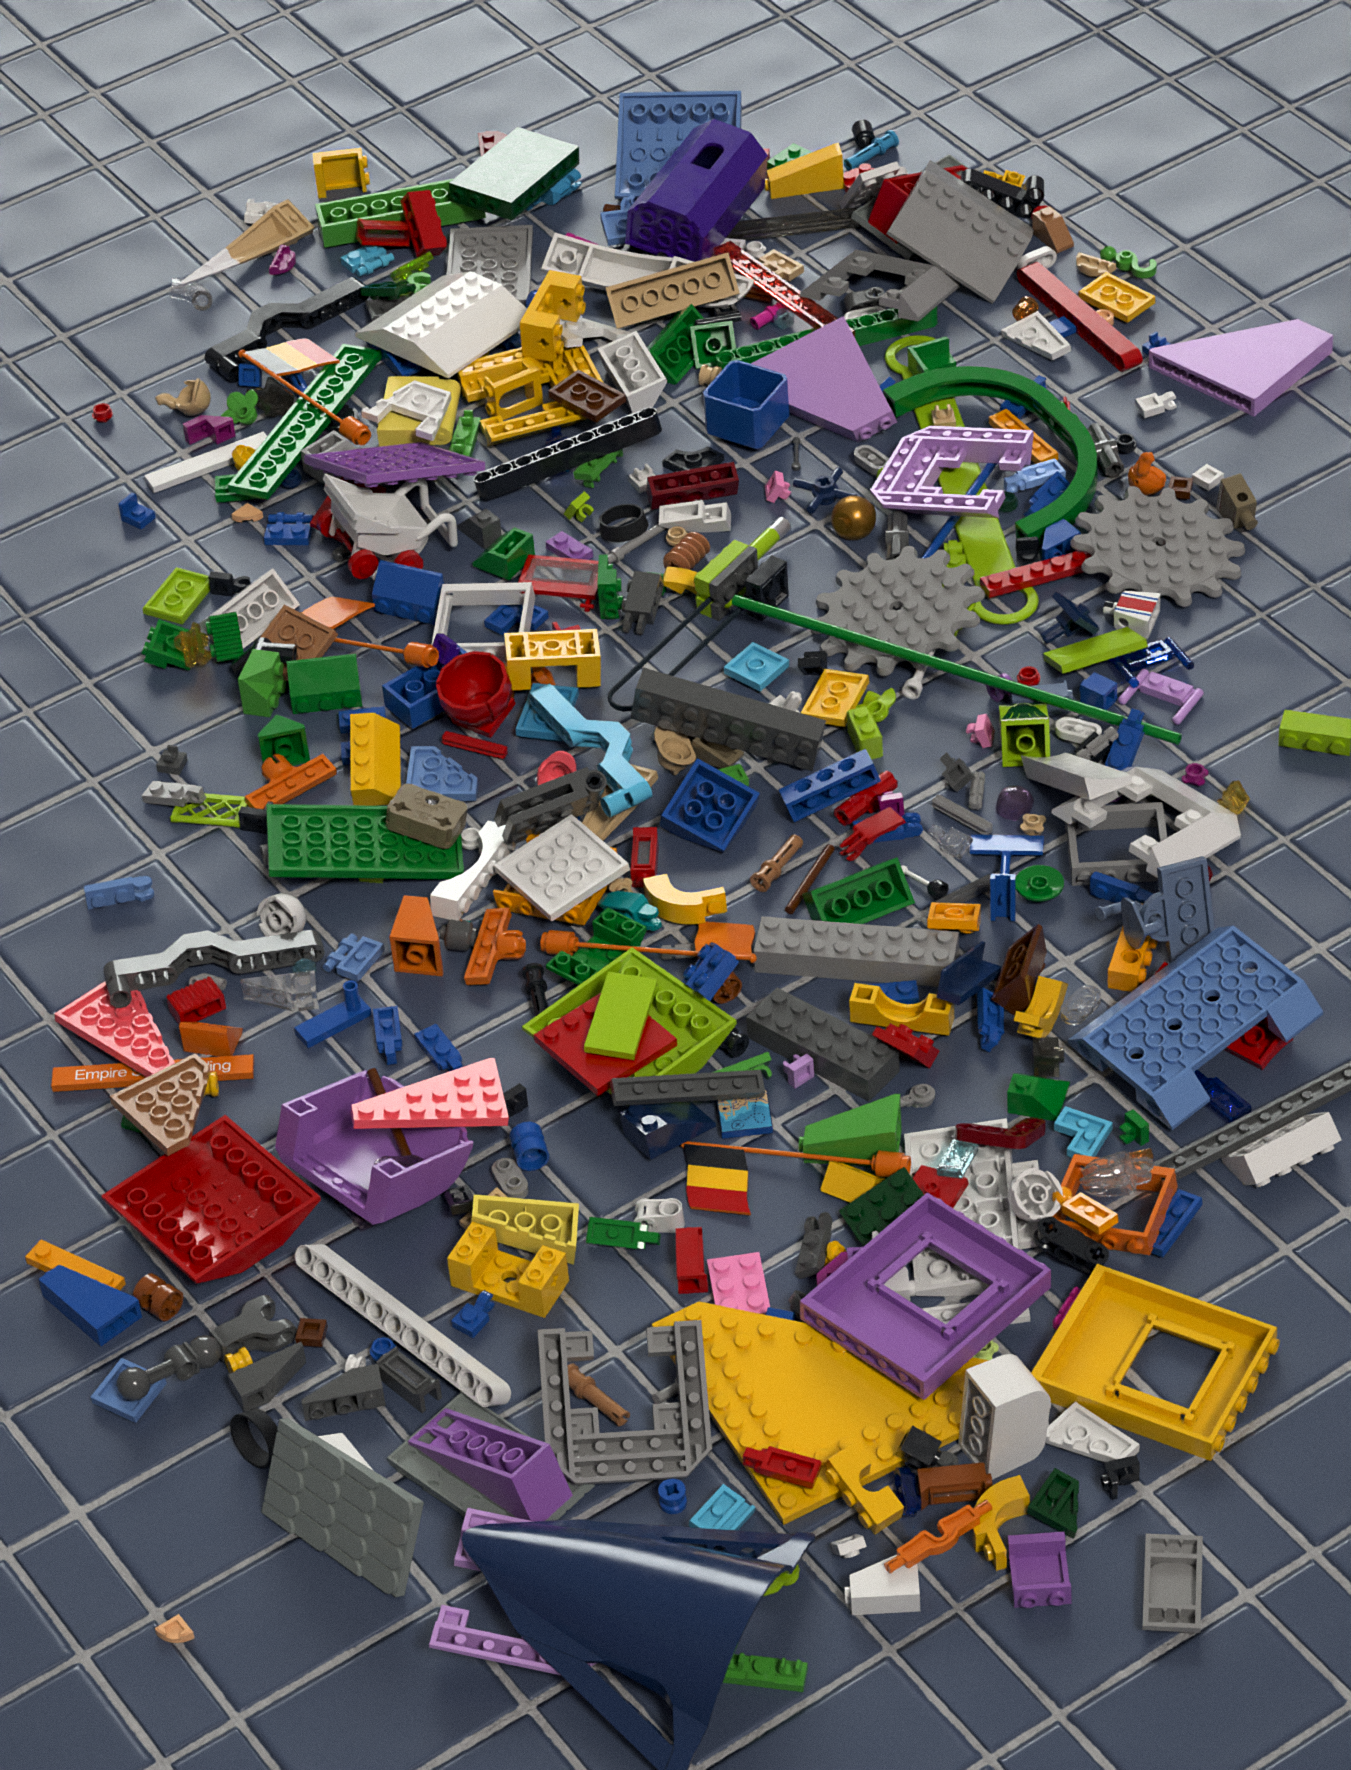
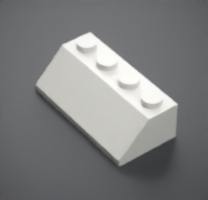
(633, 371)
(257, 606)
(1283, 1148)

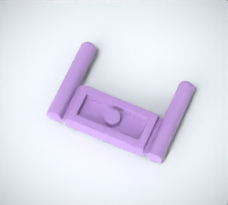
(1167, 690)

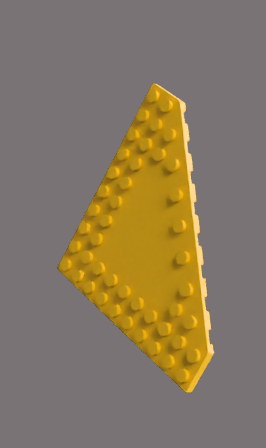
(809, 1396)

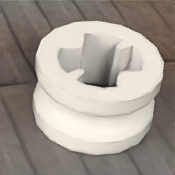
(353, 1362)

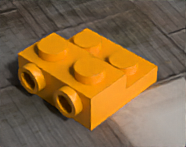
(954, 916)

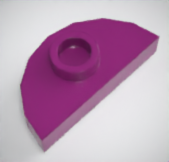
(283, 261)

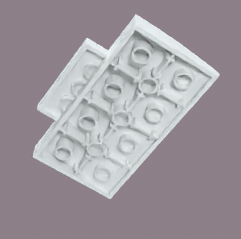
(982, 1202)

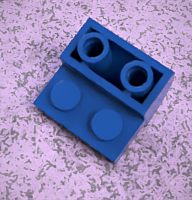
(710, 970)

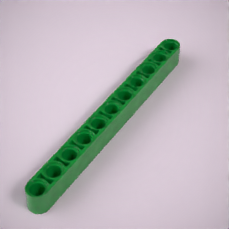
(867, 328)

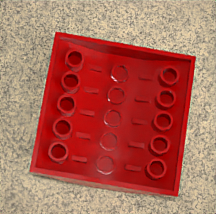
(215, 1202)

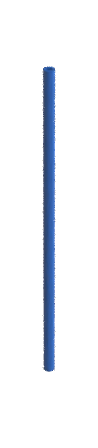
(950, 523)

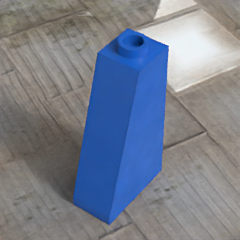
(89, 1304)

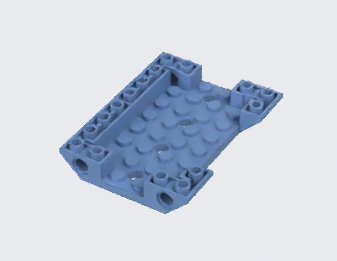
(1178, 996)

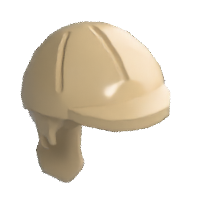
(191, 400)

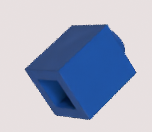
(1098, 691)

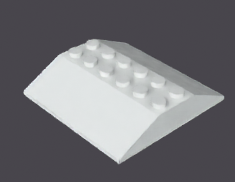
(448, 323)

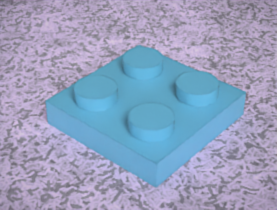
(756, 666)

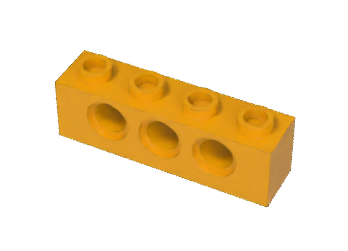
(1129, 964)

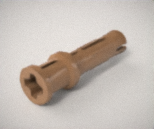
(791, 847)
(586, 1389)

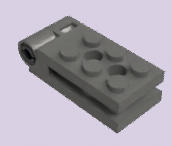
(549, 803)

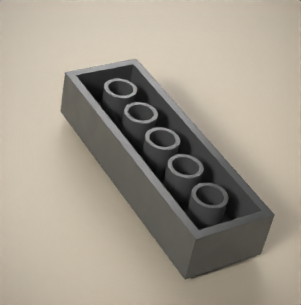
(837, 1049)

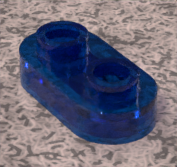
(905, 1491)

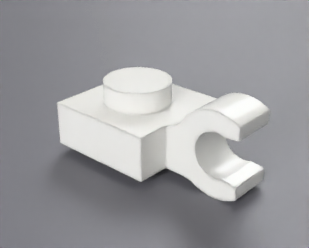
(1154, 404)

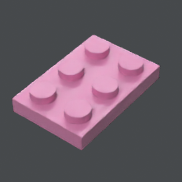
(739, 1282)

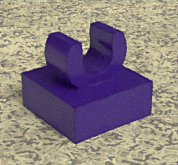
(446, 647)

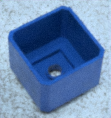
(746, 404)

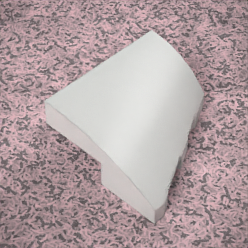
(255, 211)

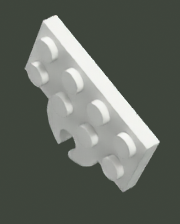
(868, 185)

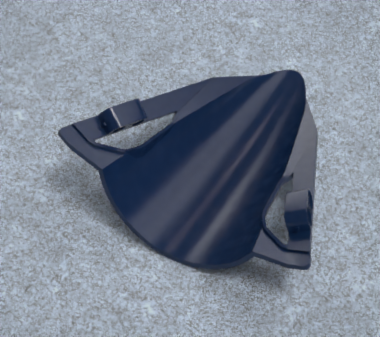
(636, 1605)

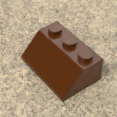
(1020, 971)

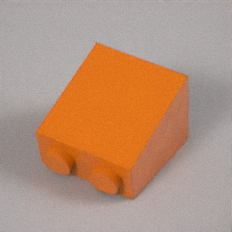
(416, 939)

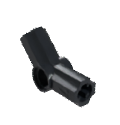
(287, 653)

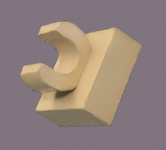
(943, 417)

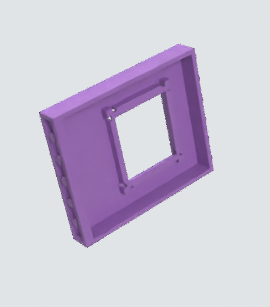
(898, 1334)

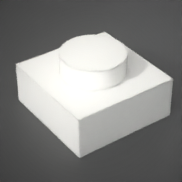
(1207, 477)
(848, 1546)

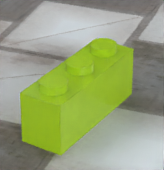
(1315, 732)

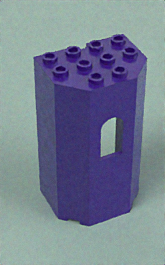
(699, 193)

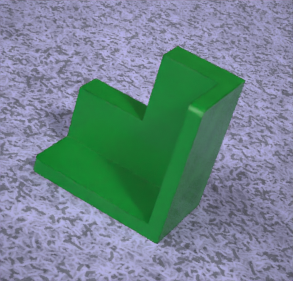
(930, 356)

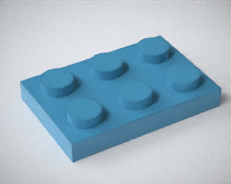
(533, 725)

